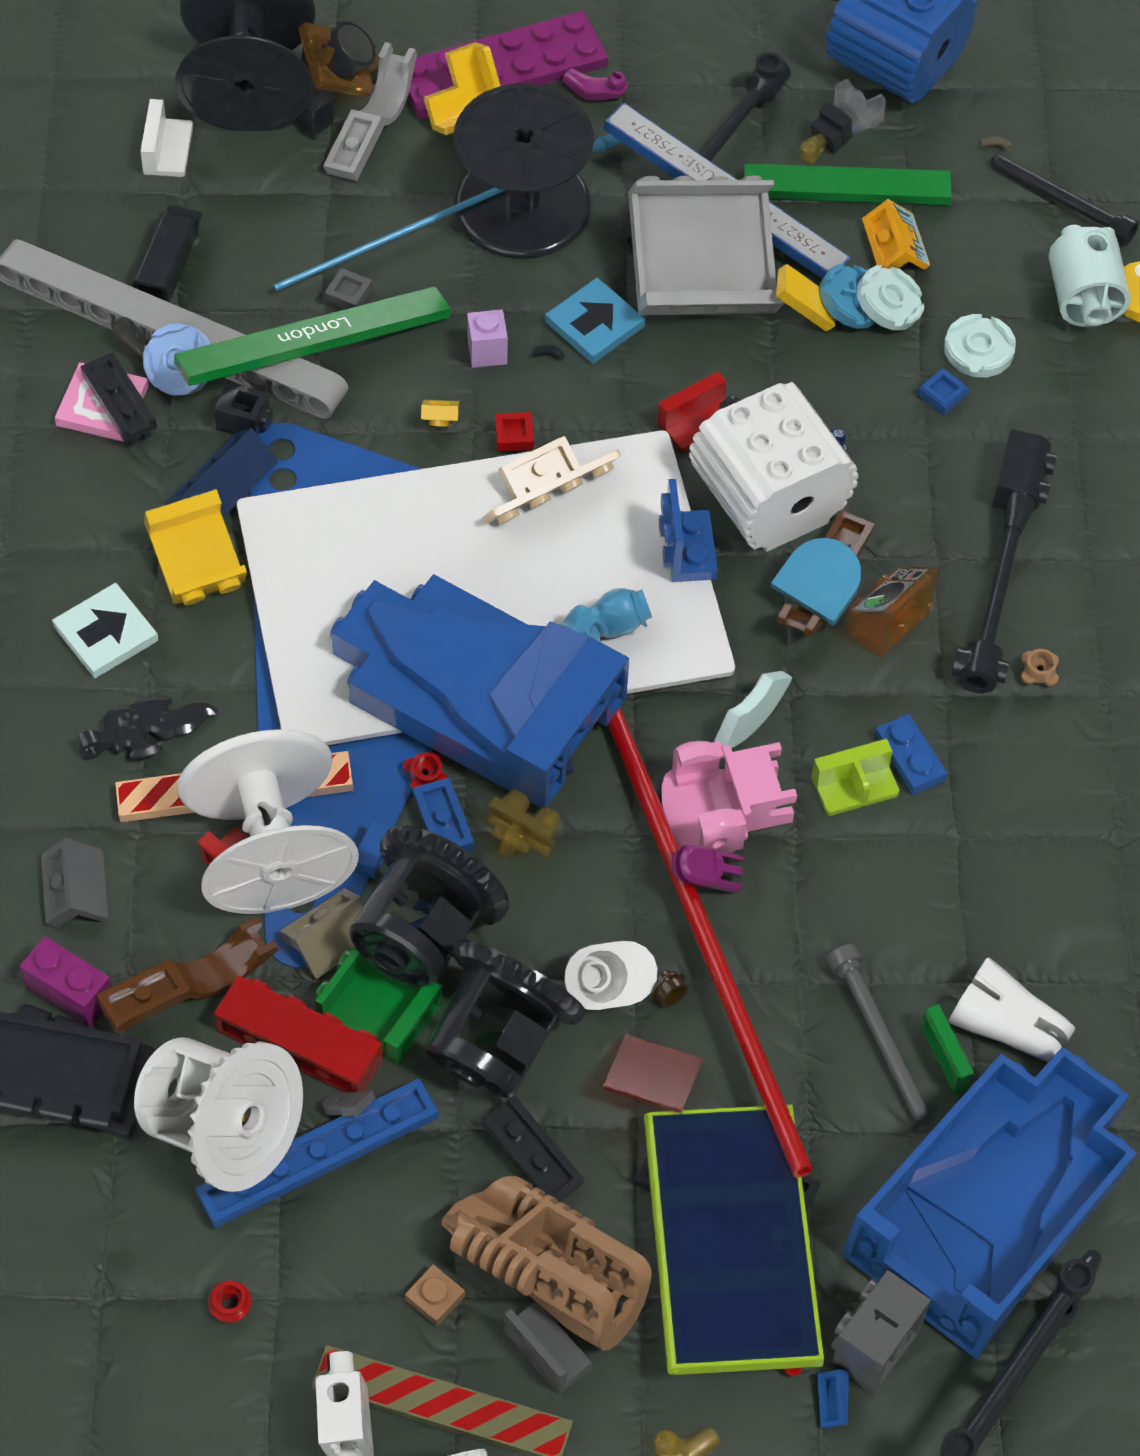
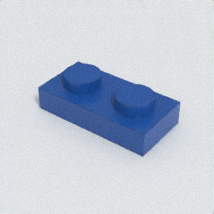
(912, 754)
(442, 812)

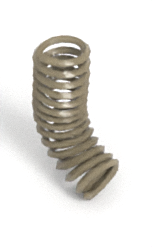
(985, 141)

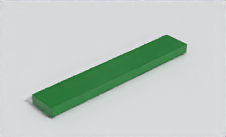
(854, 183)

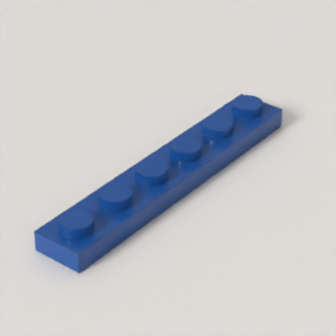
(327, 1150)

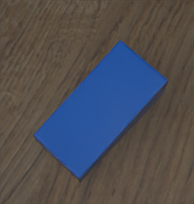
(833, 1398)

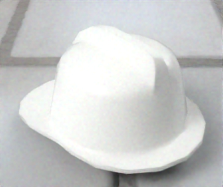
(610, 974)

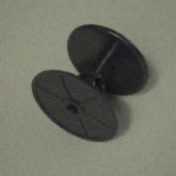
(245, 62)
(532, 148)

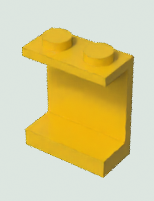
(194, 548)

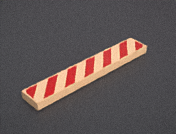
(159, 795)

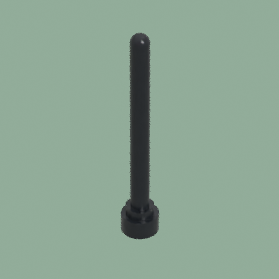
(1124, 226)

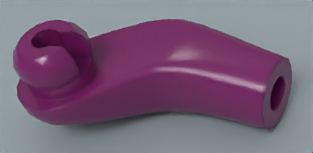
(594, 88)

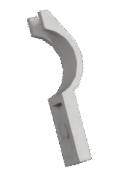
(365, 126)

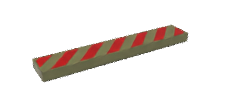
(458, 1408)

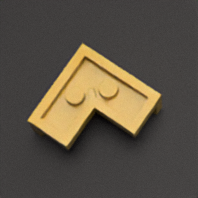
(472, 74)

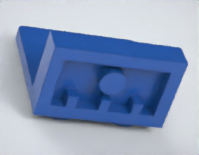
(688, 540)

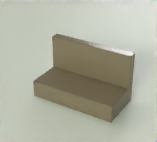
(324, 931)

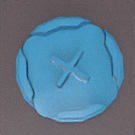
(840, 298)

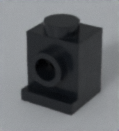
(242, 409)

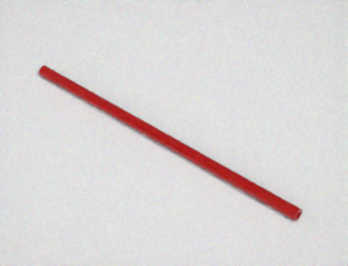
(711, 952)

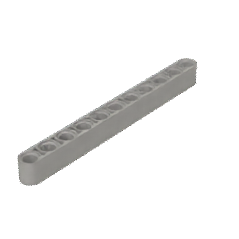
(108, 300)

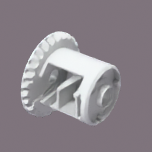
(210, 1106)

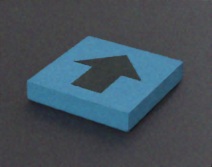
(595, 320)

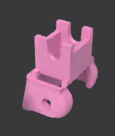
(722, 805)

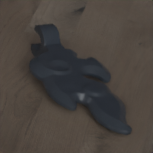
(130, 723)

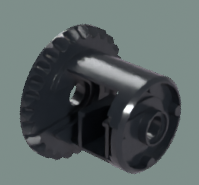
(454, 894)
(521, 1035)

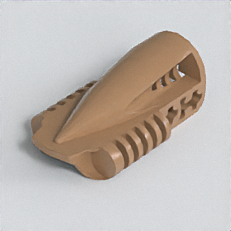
(552, 1258)

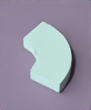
(754, 709)

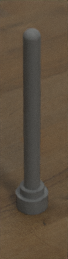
(846, 963)

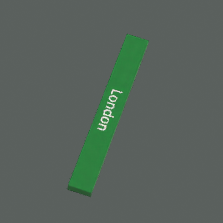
(311, 336)

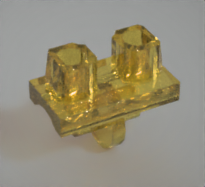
(519, 829)

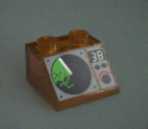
(892, 607)

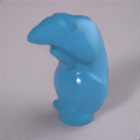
(610, 616)

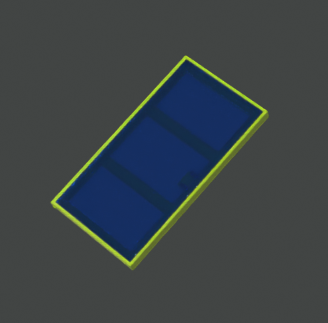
(730, 1244)

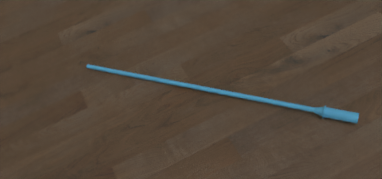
(601, 144)

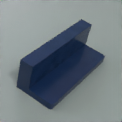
(230, 470)

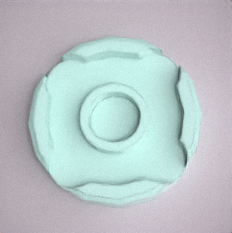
(890, 297)
(979, 345)

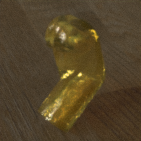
(700, 1445)

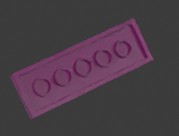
(523, 55)

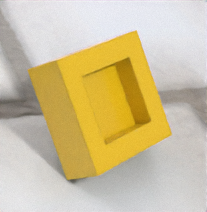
(440, 412)

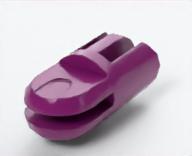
(706, 866)

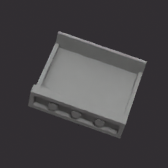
(703, 246)

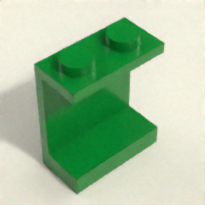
(378, 1004)

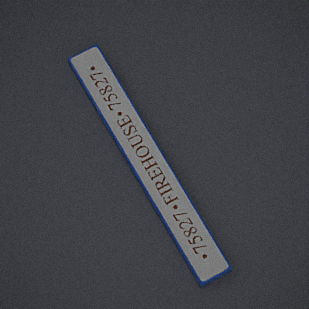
(681, 160)

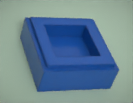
(943, 391)

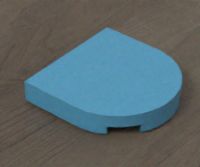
(821, 578)

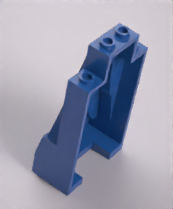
(479, 681)
(995, 1193)

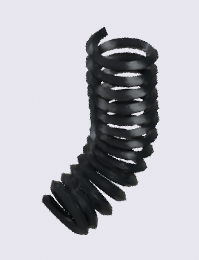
(548, 350)

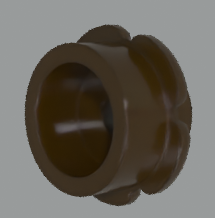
(669, 988)

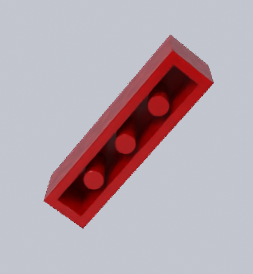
(314, 1040)

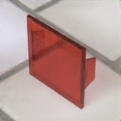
(653, 1073)

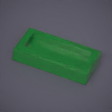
(947, 1049)

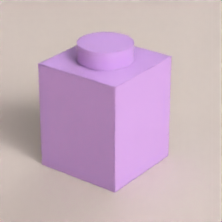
(487, 338)

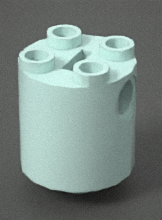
(1089, 275)

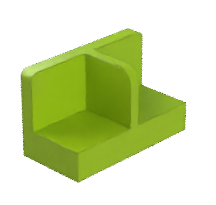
(855, 777)

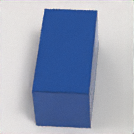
(369, 850)

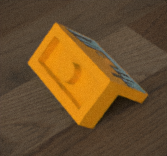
(895, 236)

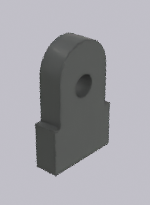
(348, 1103)

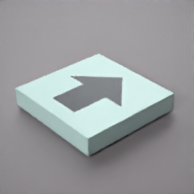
(105, 630)

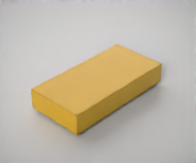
(803, 297)

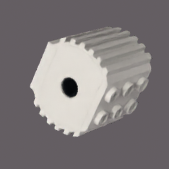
(773, 465)

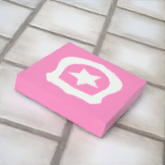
(83, 411)

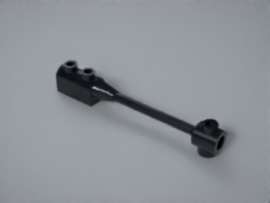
(763, 86)
(1018, 493)

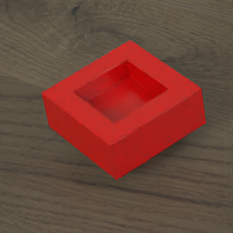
(514, 431)

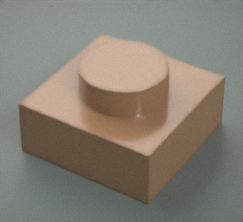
(435, 1295)

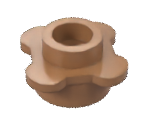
(1040, 658)

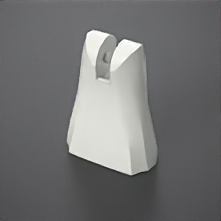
(1008, 1013)

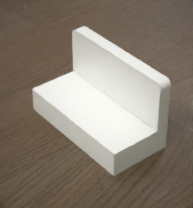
(165, 142)

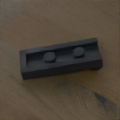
(119, 398)
(532, 1149)

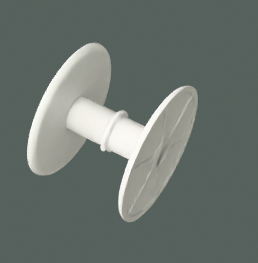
(255, 781)

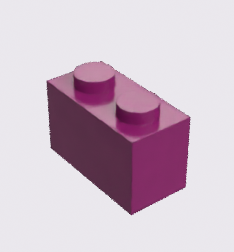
(64, 981)

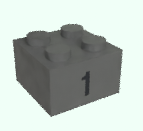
(879, 1331)

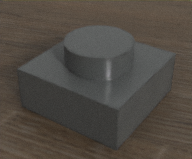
(348, 289)

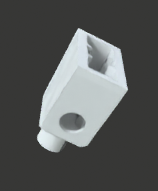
(343, 1425)

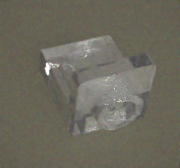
(853, 103)

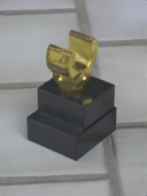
(829, 131)

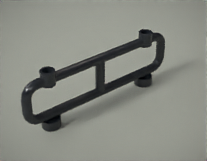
(1074, 1282)

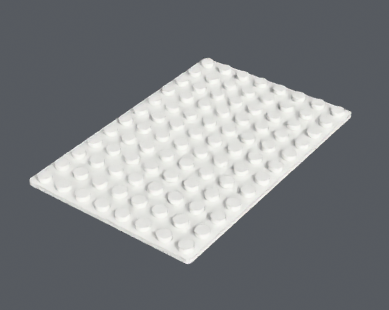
(330, 541)

